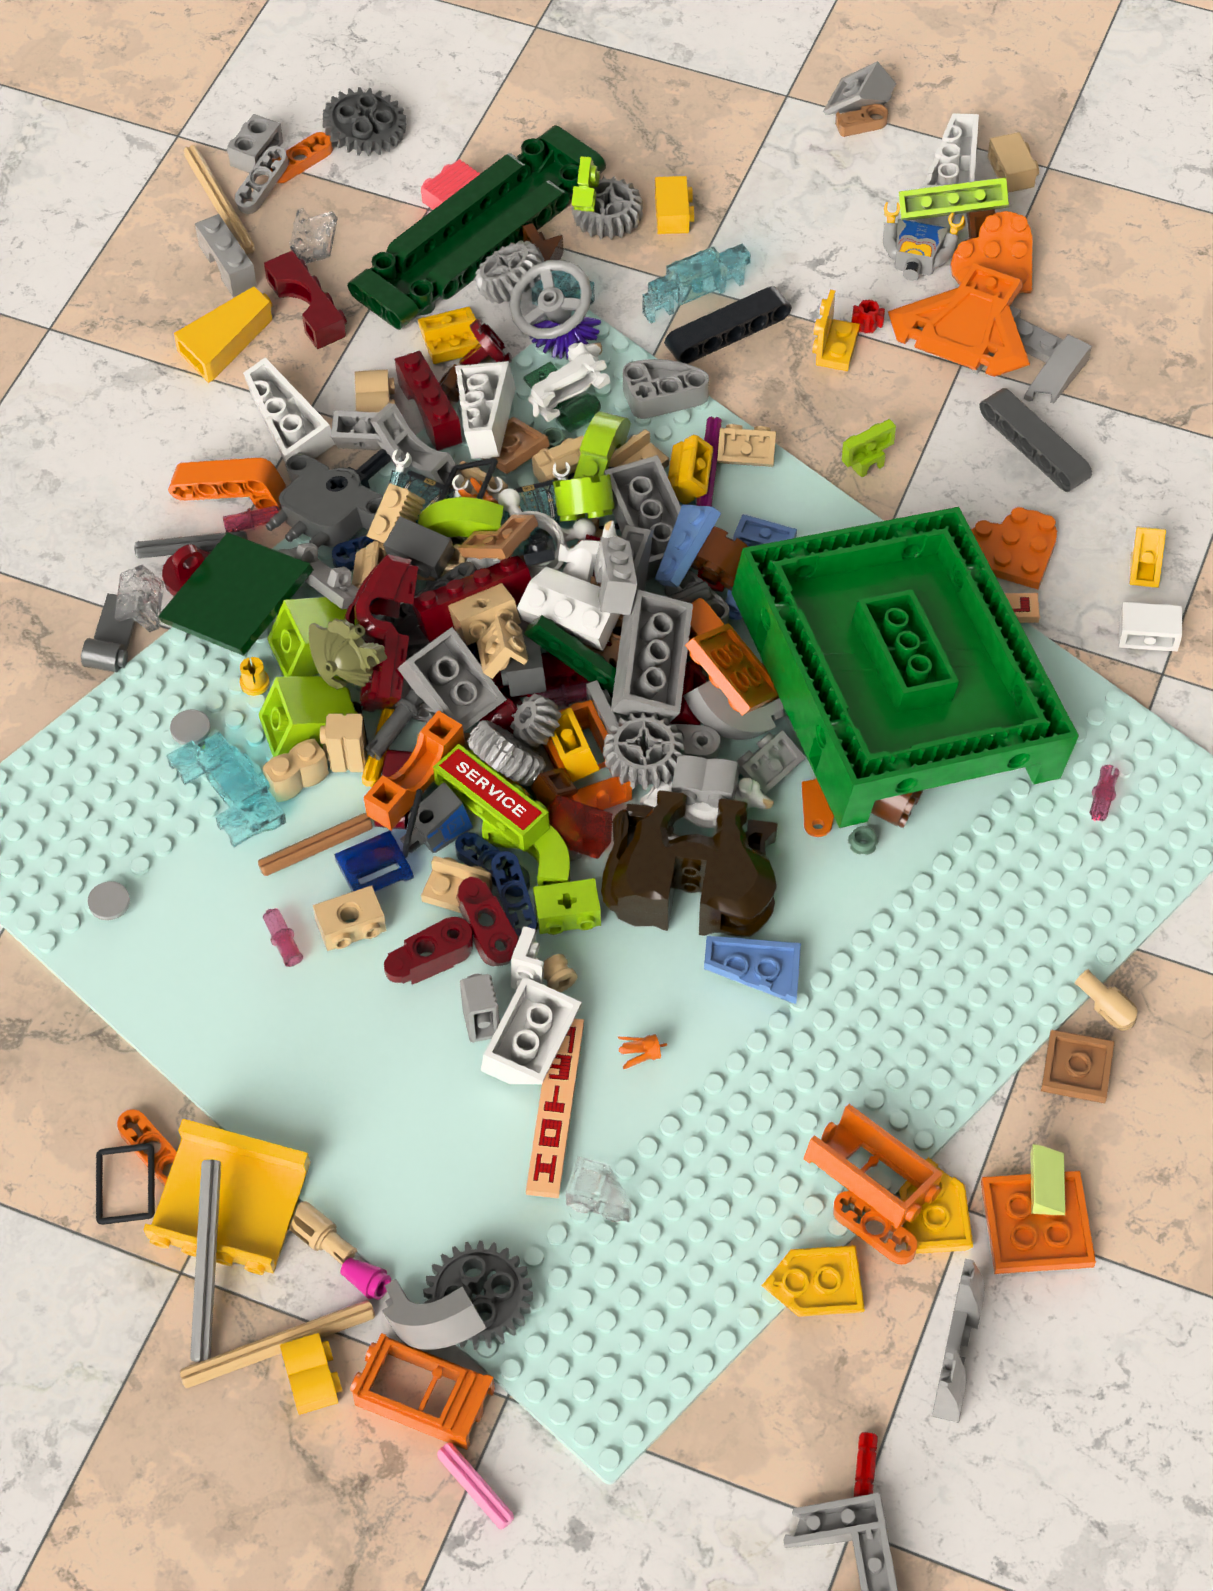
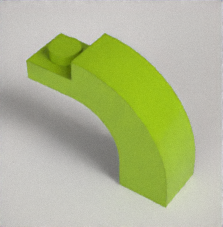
(599, 442)
(461, 516)
(548, 851)

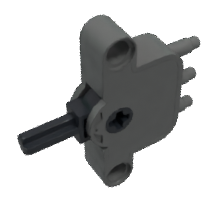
(327, 502)

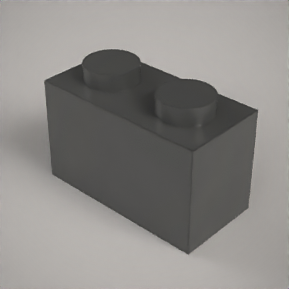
(423, 546)

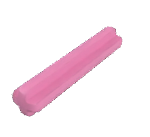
(475, 1485)

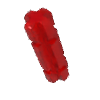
(865, 1464)

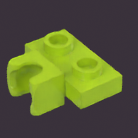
(588, 177)
(866, 448)

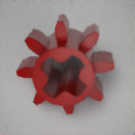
(868, 316)

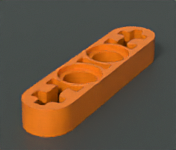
(149, 1133)

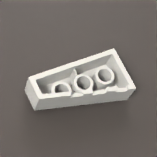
(957, 153)
(289, 417)

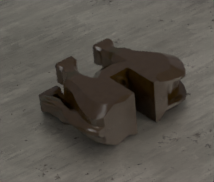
(726, 868)

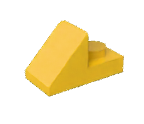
(1147, 556)

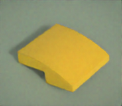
(448, 334)

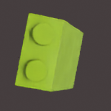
(291, 633)
(298, 709)

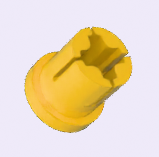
(257, 671)

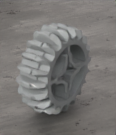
(616, 210)
(504, 268)
(505, 753)
(625, 753)

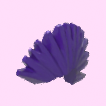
(581, 333)

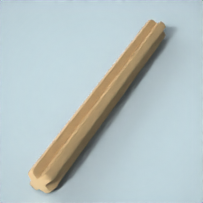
(218, 198)
(269, 1346)

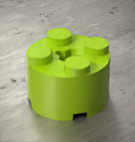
(582, 496)

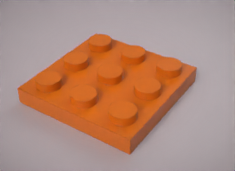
(733, 668)
(1036, 1241)

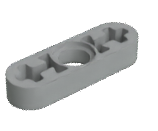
(261, 168)

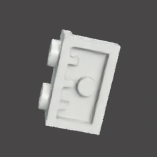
(524, 959)

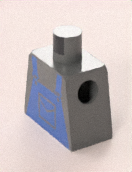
(439, 820)

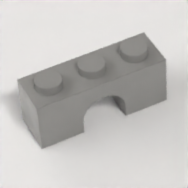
(221, 246)
(617, 575)

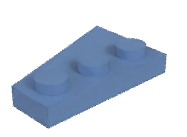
(685, 542)
(756, 963)

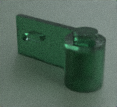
(575, 411)

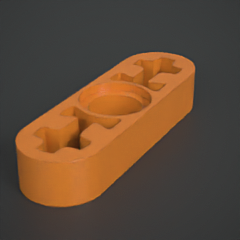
(313, 147)
(850, 1219)

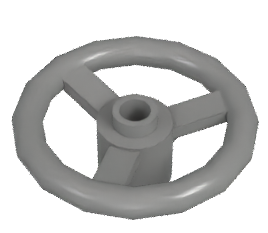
(551, 301)

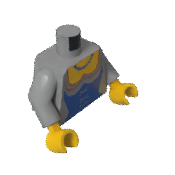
(919, 246)

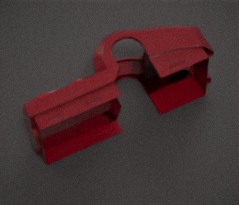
(381, 594)

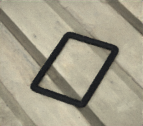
(493, 461)
(417, 801)
(99, 1184)

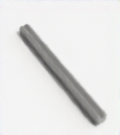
(205, 1260)

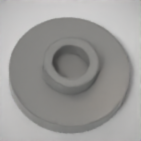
(190, 726)
(108, 900)

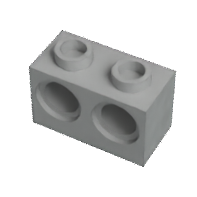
(252, 141)

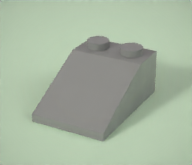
(452, 680)

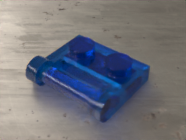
(371, 857)

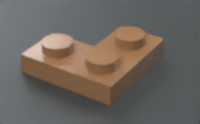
(499, 543)

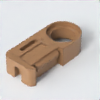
(860, 120)

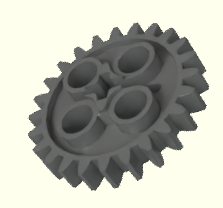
(364, 121)
(504, 1308)

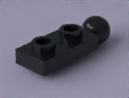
(539, 549)

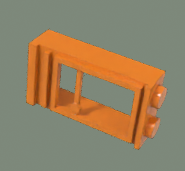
(603, 793)
(859, 1131)
(460, 1411)

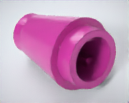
(366, 1278)

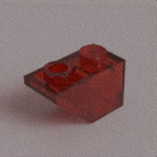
(581, 826)

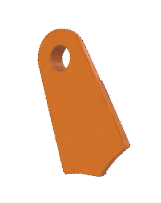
(815, 809)

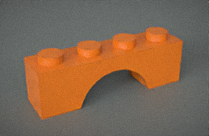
(395, 795)

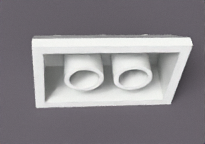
(570, 604)
(529, 1034)

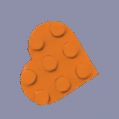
(1001, 245)
(1019, 546)

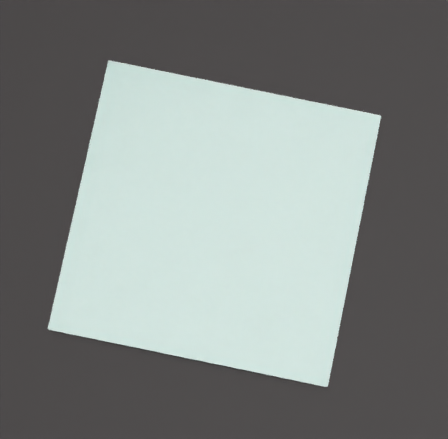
(913, 1004)

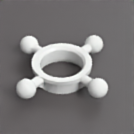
(511, 500)

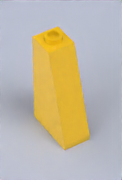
(224, 332)

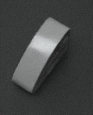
(663, 387)

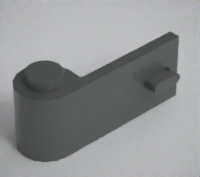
(110, 643)

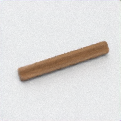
(315, 844)

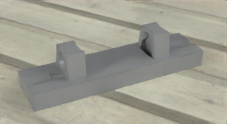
(331, 583)

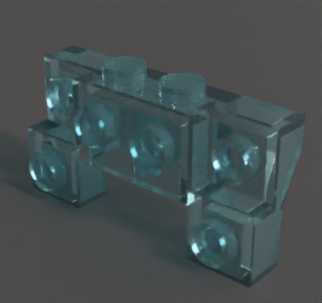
(694, 278)
(235, 781)

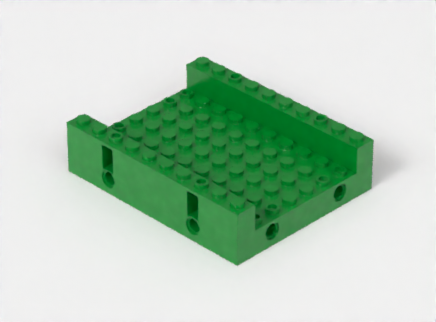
(899, 660)

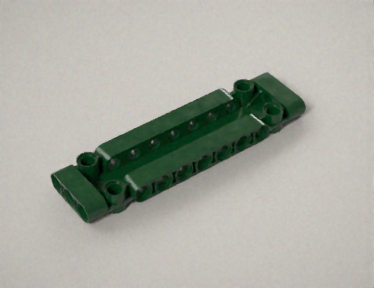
(489, 212)

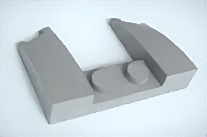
(1062, 357)
(965, 1316)
(855, 1520)

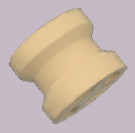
(558, 974)

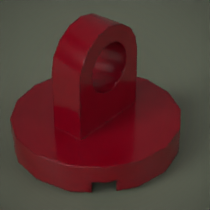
(488, 344)
(181, 566)

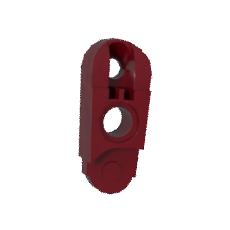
(474, 899)
(439, 939)

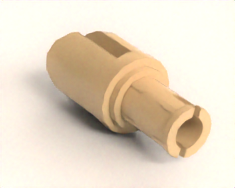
(1109, 1002)
(320, 1232)

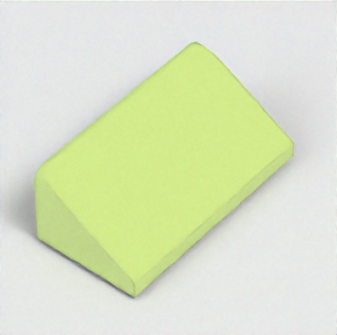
(1047, 1181)

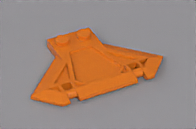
(967, 323)

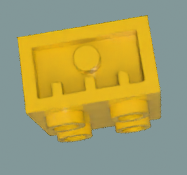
(835, 337)

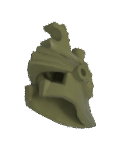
(343, 653)

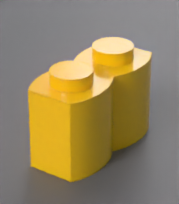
(310, 1374)

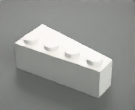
(486, 405)

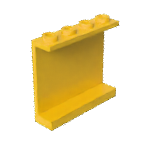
(255, 1201)

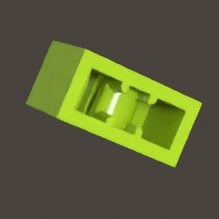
(567, 906)

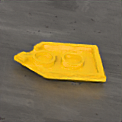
(944, 1222)
(818, 1281)

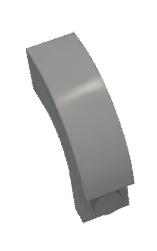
(397, 434)
(713, 710)
(434, 1323)

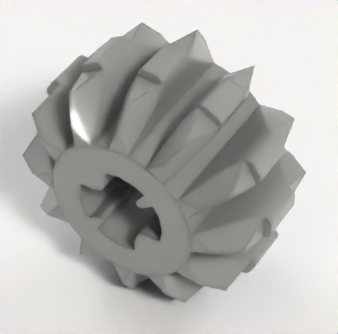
(535, 720)

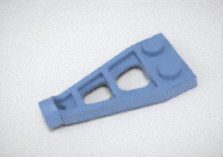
(756, 532)

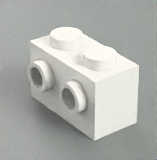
(1150, 626)

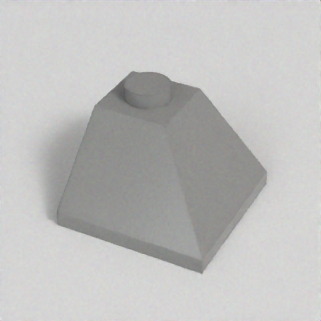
(860, 89)

